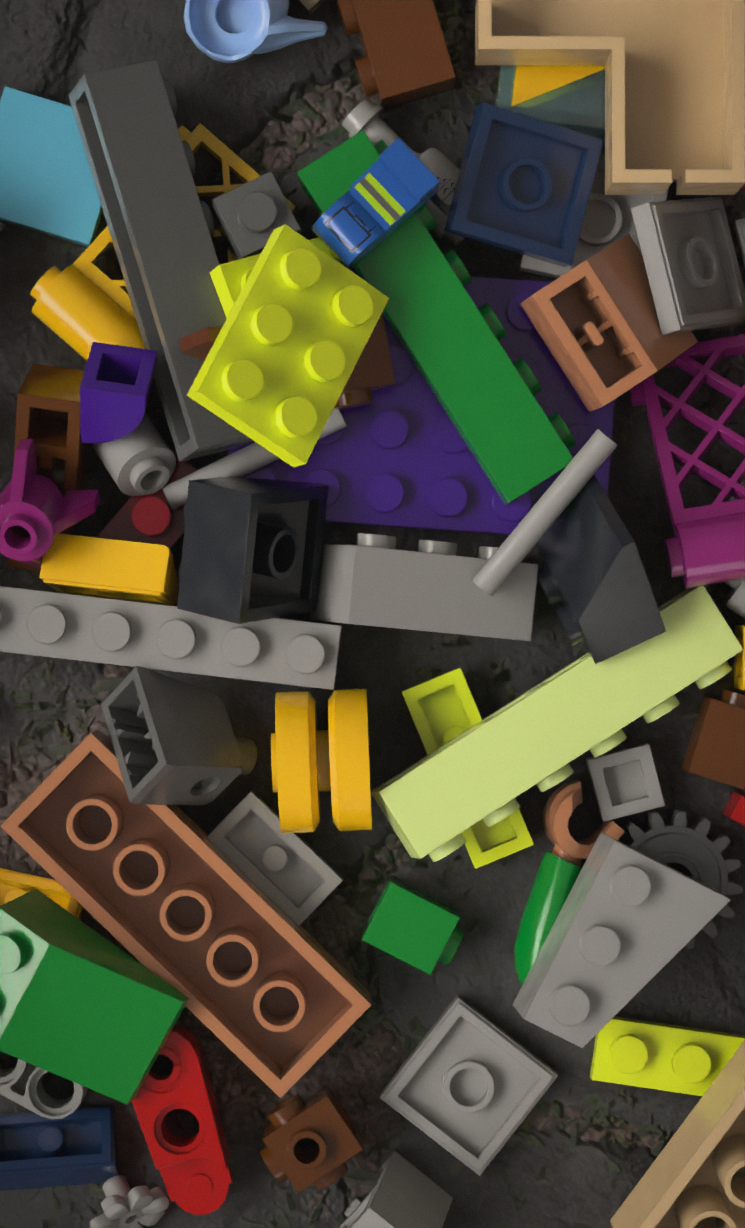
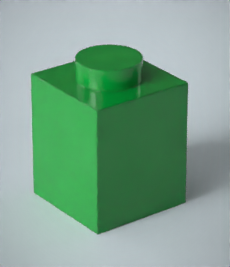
(413, 927)

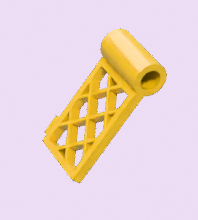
(89, 306)

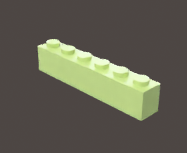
(553, 725)

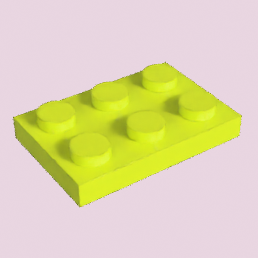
(288, 346)

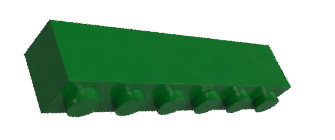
(450, 336)

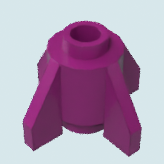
(36, 510)

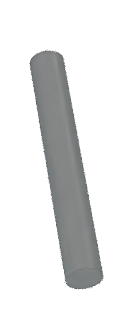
(238, 464)
(544, 512)

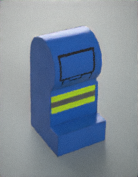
(376, 204)

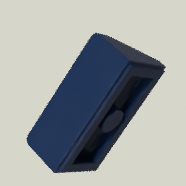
(58, 1151)

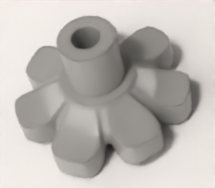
(129, 1206)

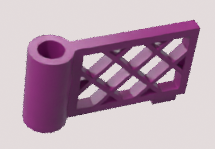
(711, 537)

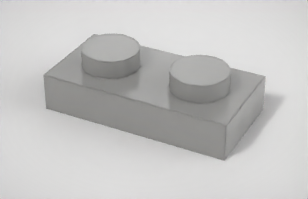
(275, 861)

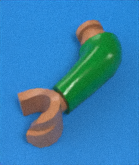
(555, 875)

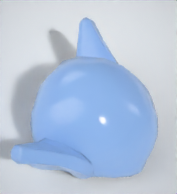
(239, 28)

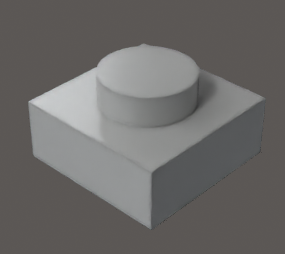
(625, 782)

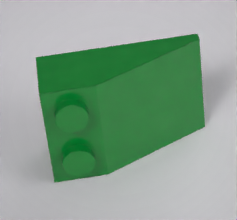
(79, 1000)

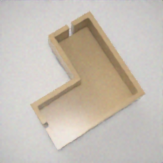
(667, 81)

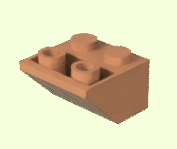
(604, 324)

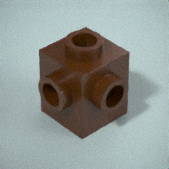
(316, 1118)

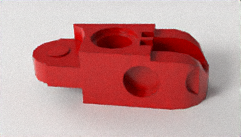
(193, 1166)

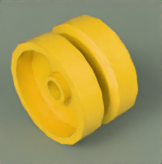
(321, 760)

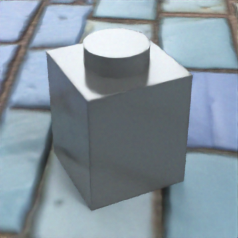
(251, 214)

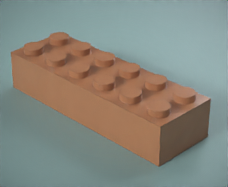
(189, 916)

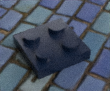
(524, 185)

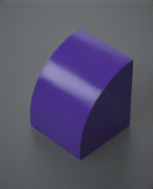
(114, 391)

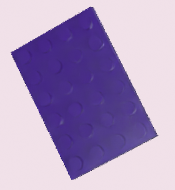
(407, 461)

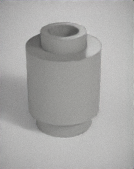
(139, 460)

